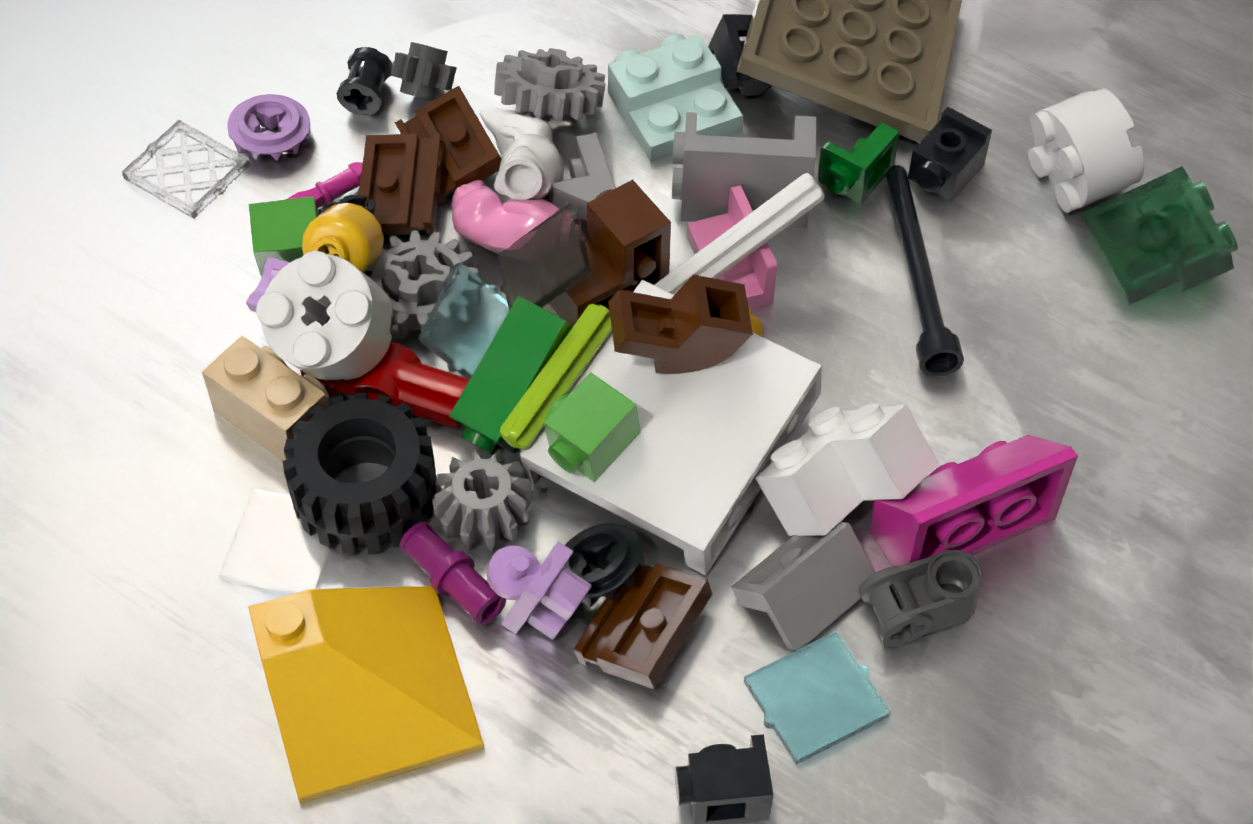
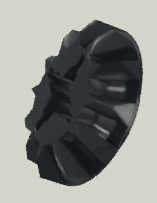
(602, 545)

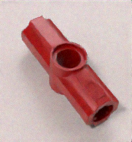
(403, 377)

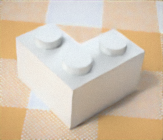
(845, 461)

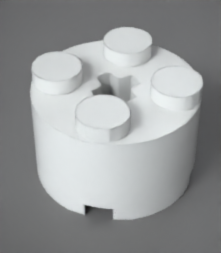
(1085, 148)
(303, 298)

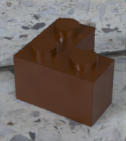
(624, 246)

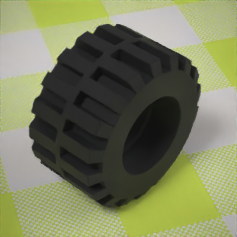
(353, 435)

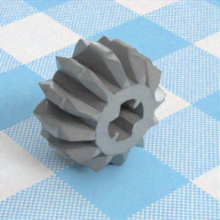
(483, 499)

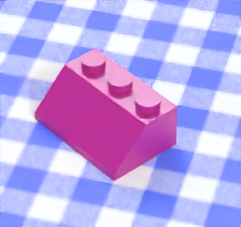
(976, 501)

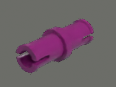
(452, 573)

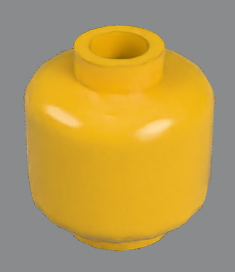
(347, 233)

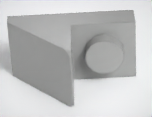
(588, 177)

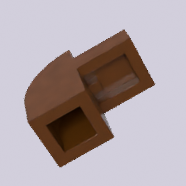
(682, 333)

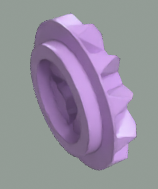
(272, 112)

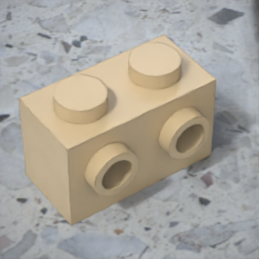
(261, 393)

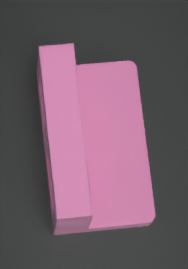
(754, 271)

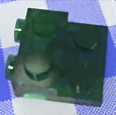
(1162, 236)

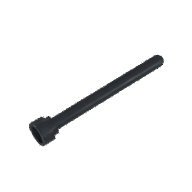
(938, 348)

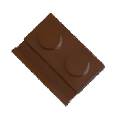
(467, 149)
(403, 180)
(644, 624)

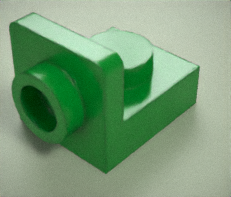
(861, 170)

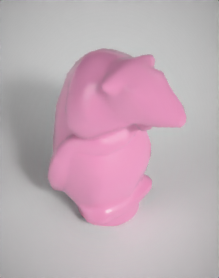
(495, 224)

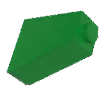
(506, 372)

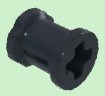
(364, 81)

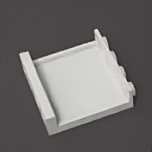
(697, 443)

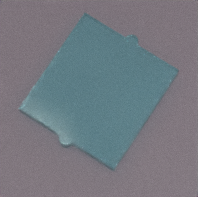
(464, 320)
(816, 697)

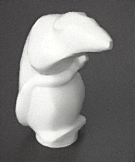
(528, 152)

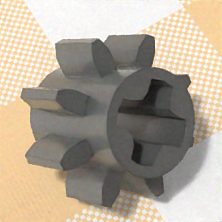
(423, 71)

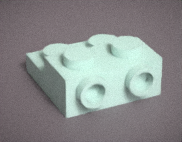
(665, 83)

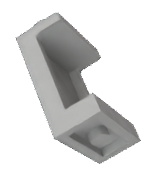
(722, 162)

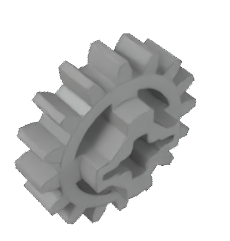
(549, 84)
(415, 276)

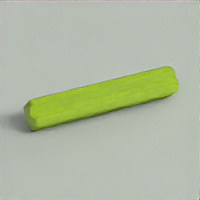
(557, 376)

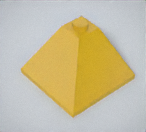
(363, 685)

